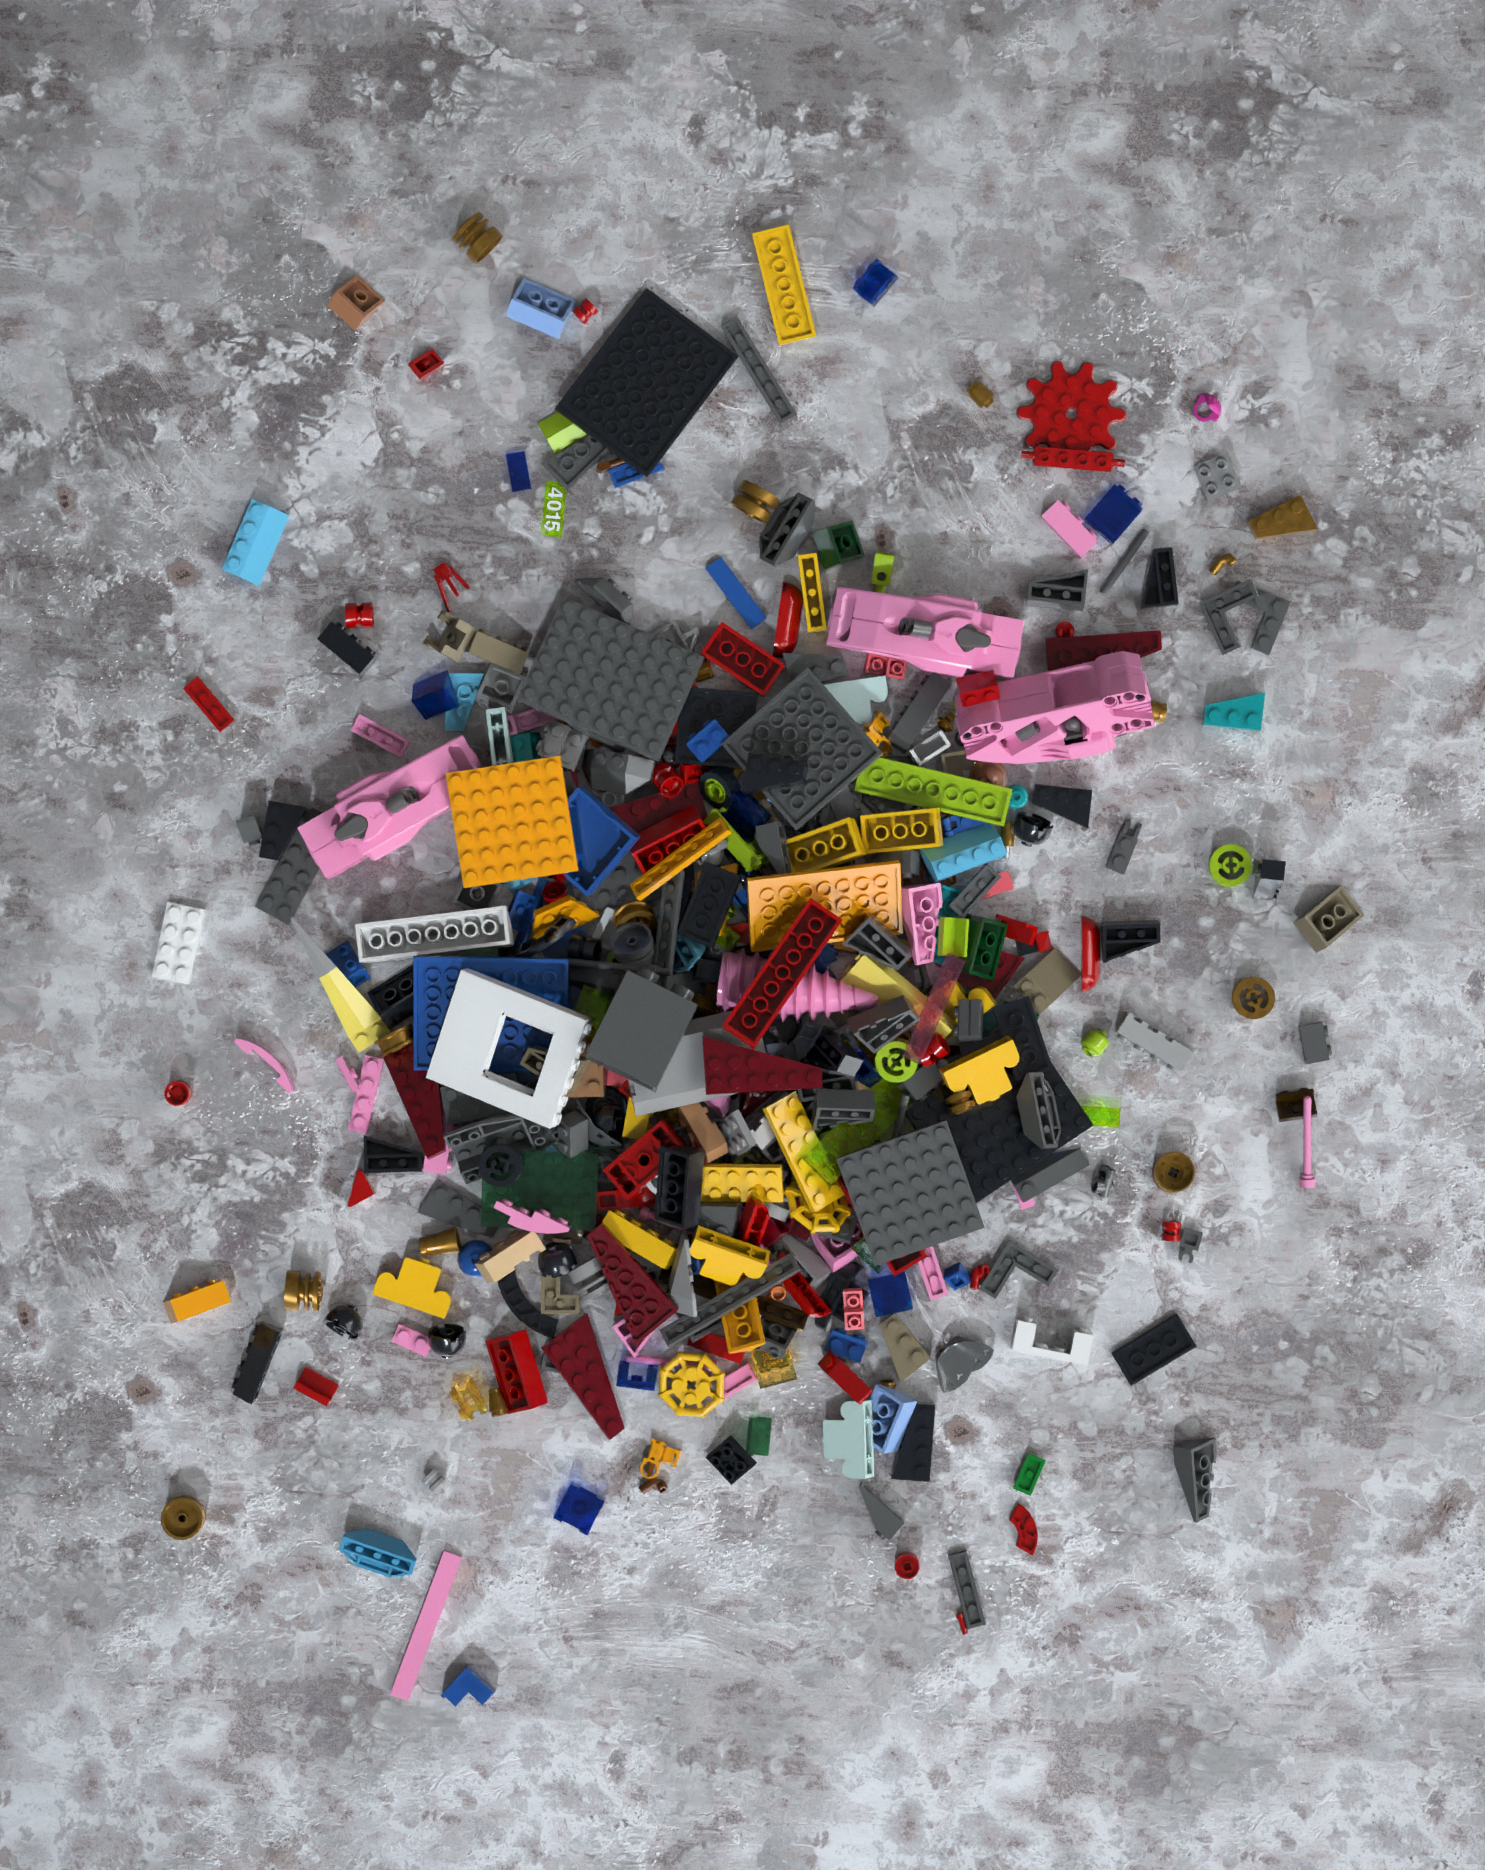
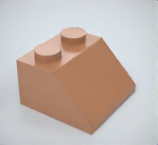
(355, 302)

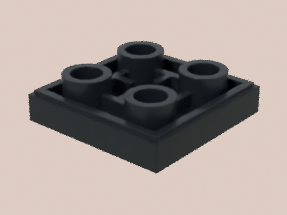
(731, 1459)

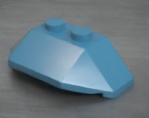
(378, 1553)

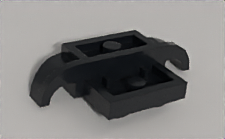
(833, 1293)

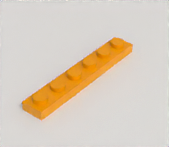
(680, 858)

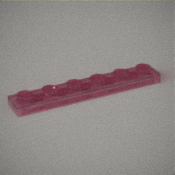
(933, 1008)

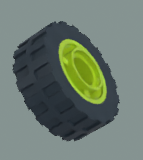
(718, 786)

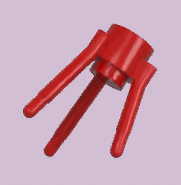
(443, 574)

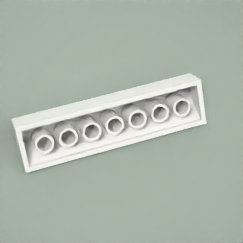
(433, 934)

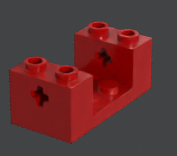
(628, 1172)

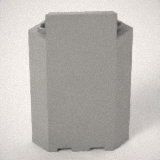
(685, 1076)

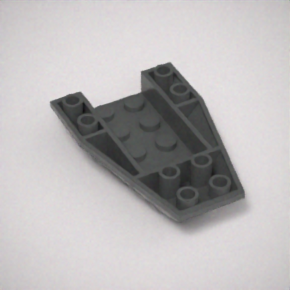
(506, 1128)

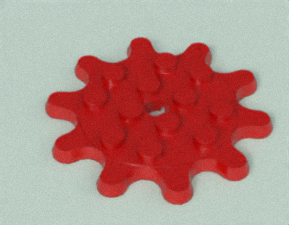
(1065, 392)

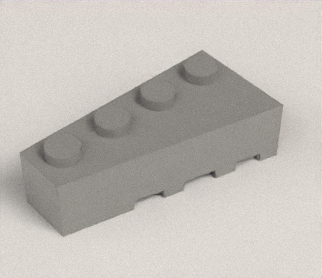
(1154, 1042)

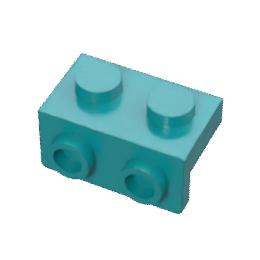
(525, 746)

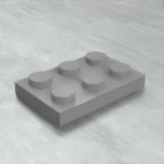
(736, 1134)

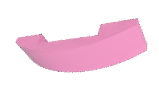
(528, 721)
(284, 1079)

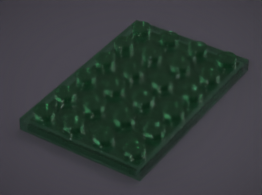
(548, 1182)

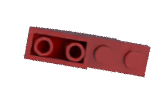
(614, 1200)

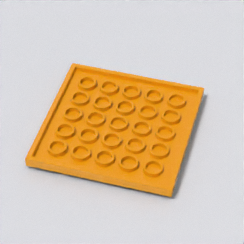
(512, 821)

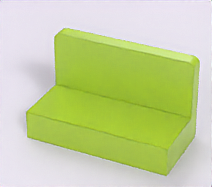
(953, 936)

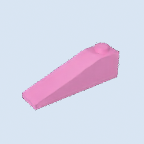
(920, 919)
(837, 1253)

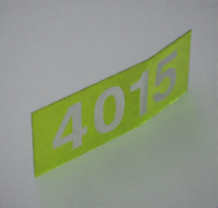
(554, 508)

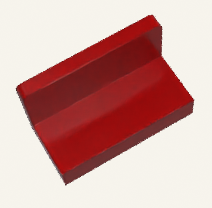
(1019, 930)
(316, 1386)

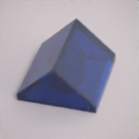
(434, 695)

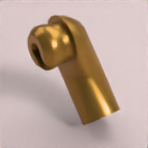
(1221, 561)

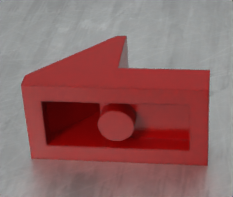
(691, 773)

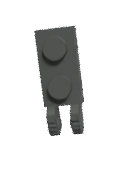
(1123, 849)

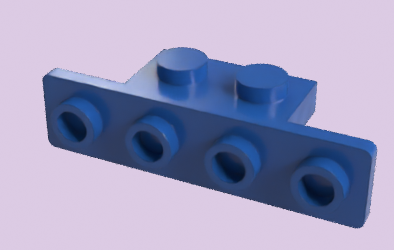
(522, 911)

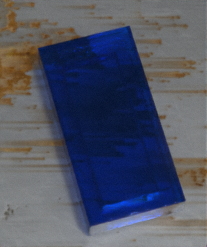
(518, 471)

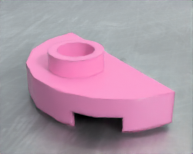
(348, 1073)

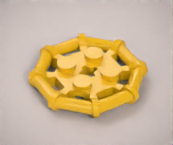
(824, 1213)
(687, 1394)

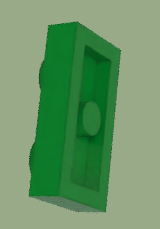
(1029, 1474)

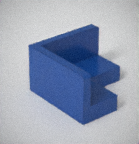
(468, 1681)

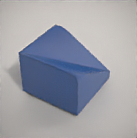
(957, 1276)

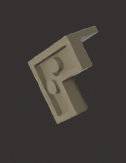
(956, 762)
(555, 1303)

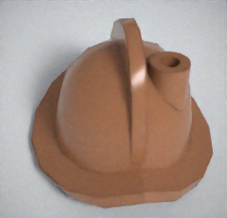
(989, 772)

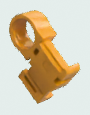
(875, 728)
(659, 1453)

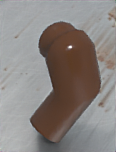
(655, 1484)

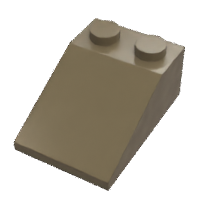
(1328, 919)
(1046, 980)

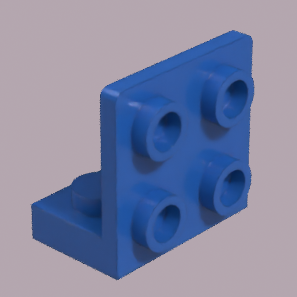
(348, 963)

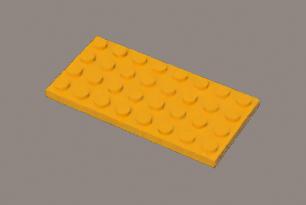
(844, 891)

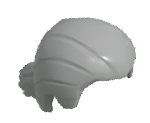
(713, 855)

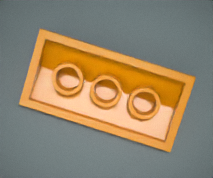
(743, 1325)

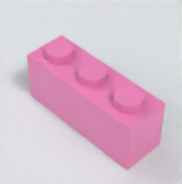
(1069, 528)

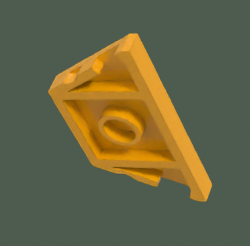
(568, 906)

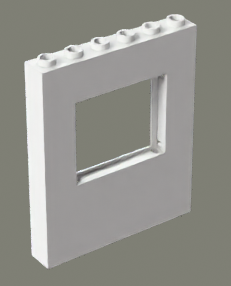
(472, 1036)

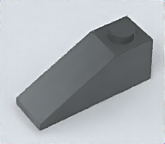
(773, 843)
(882, 1516)

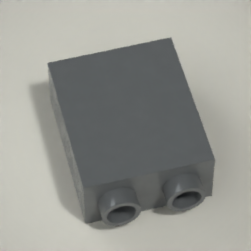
(642, 1028)

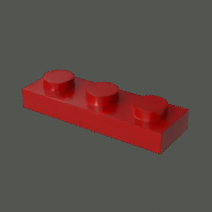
(209, 704)

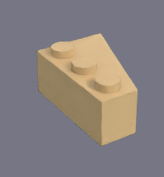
(508, 1254)

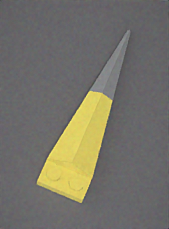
(354, 1011)

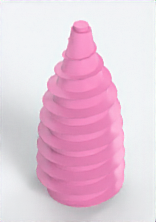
(813, 995)

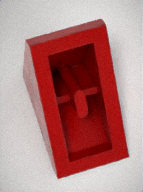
(426, 364)
(361, 1189)

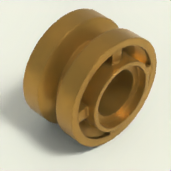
(960, 1102)

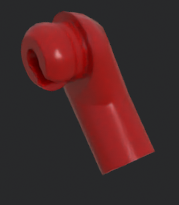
(978, 1274)

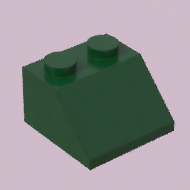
(838, 544)

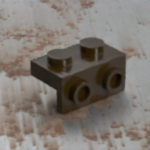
(1290, 1104)

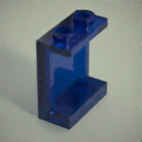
(1114, 513)

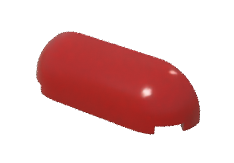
(788, 620)
(1089, 954)
(753, 1222)
(805, 1295)

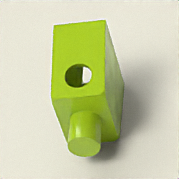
(882, 563)

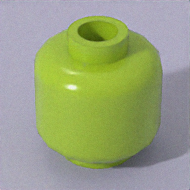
(1094, 1042)

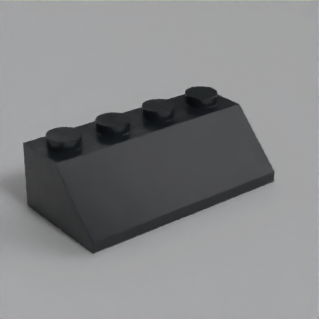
(394, 998)
(679, 1185)
(257, 1362)

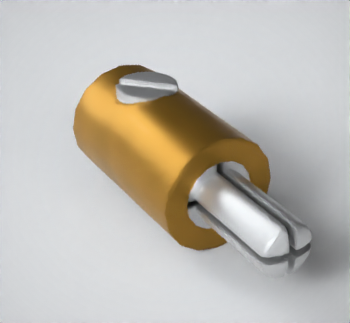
(1007, 836)

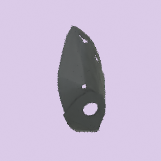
(593, 1131)
(959, 1358)

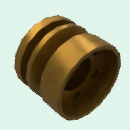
(473, 234)
(1183, 1177)
(301, 1290)

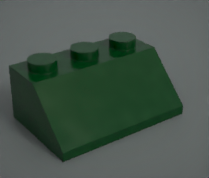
(984, 946)

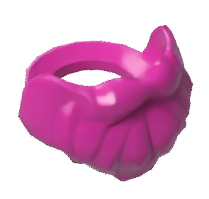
(1212, 403)

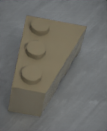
(497, 651)
(534, 1060)
(903, 1346)

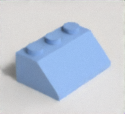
(540, 308)
(890, 1417)

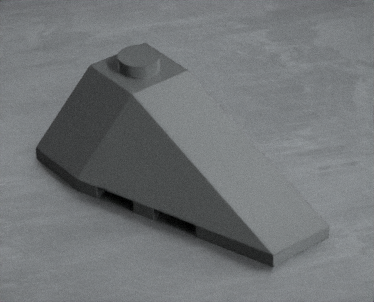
(1194, 1467)

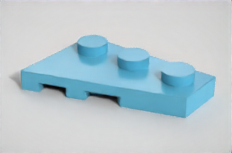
(466, 689)

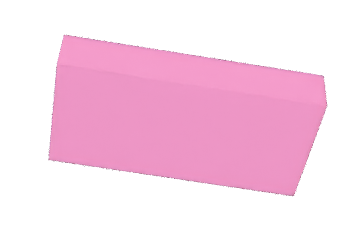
(738, 1379)

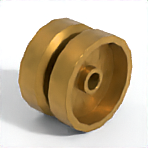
(756, 499)
(186, 1506)

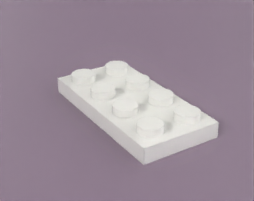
(178, 943)

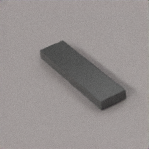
(966, 1589)

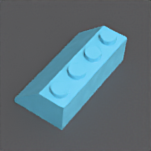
(255, 542)
(963, 852)

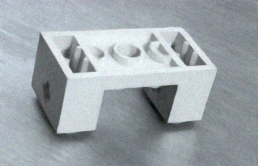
(1078, 1350)

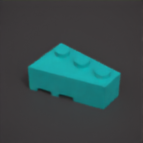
(1238, 713)

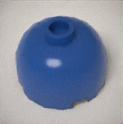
(470, 1254)

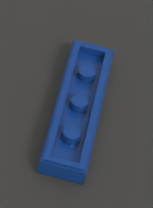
(736, 593)

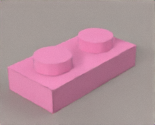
(411, 1340)

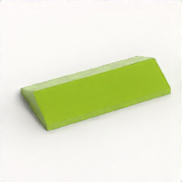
(560, 432)

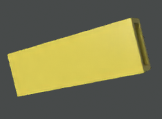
(889, 984)

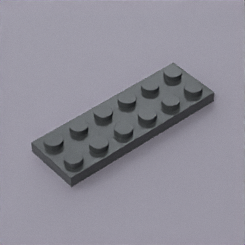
(291, 877)

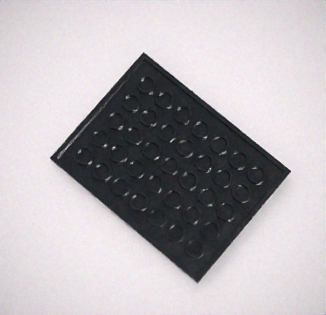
(646, 383)
(992, 1133)

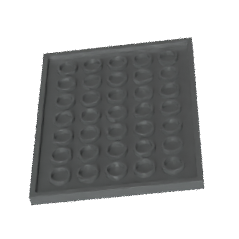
(610, 679)

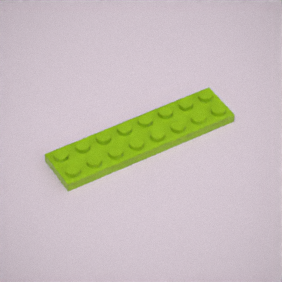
(936, 789)

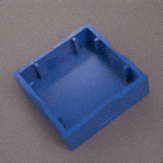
(599, 840)

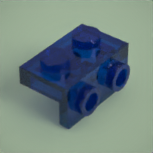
(875, 283)

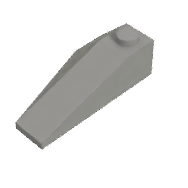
(811, 1264)
(679, 1285)

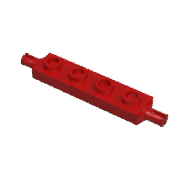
(1073, 458)

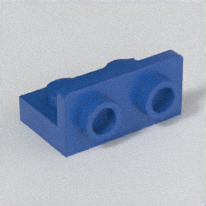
(707, 740)
(846, 1345)

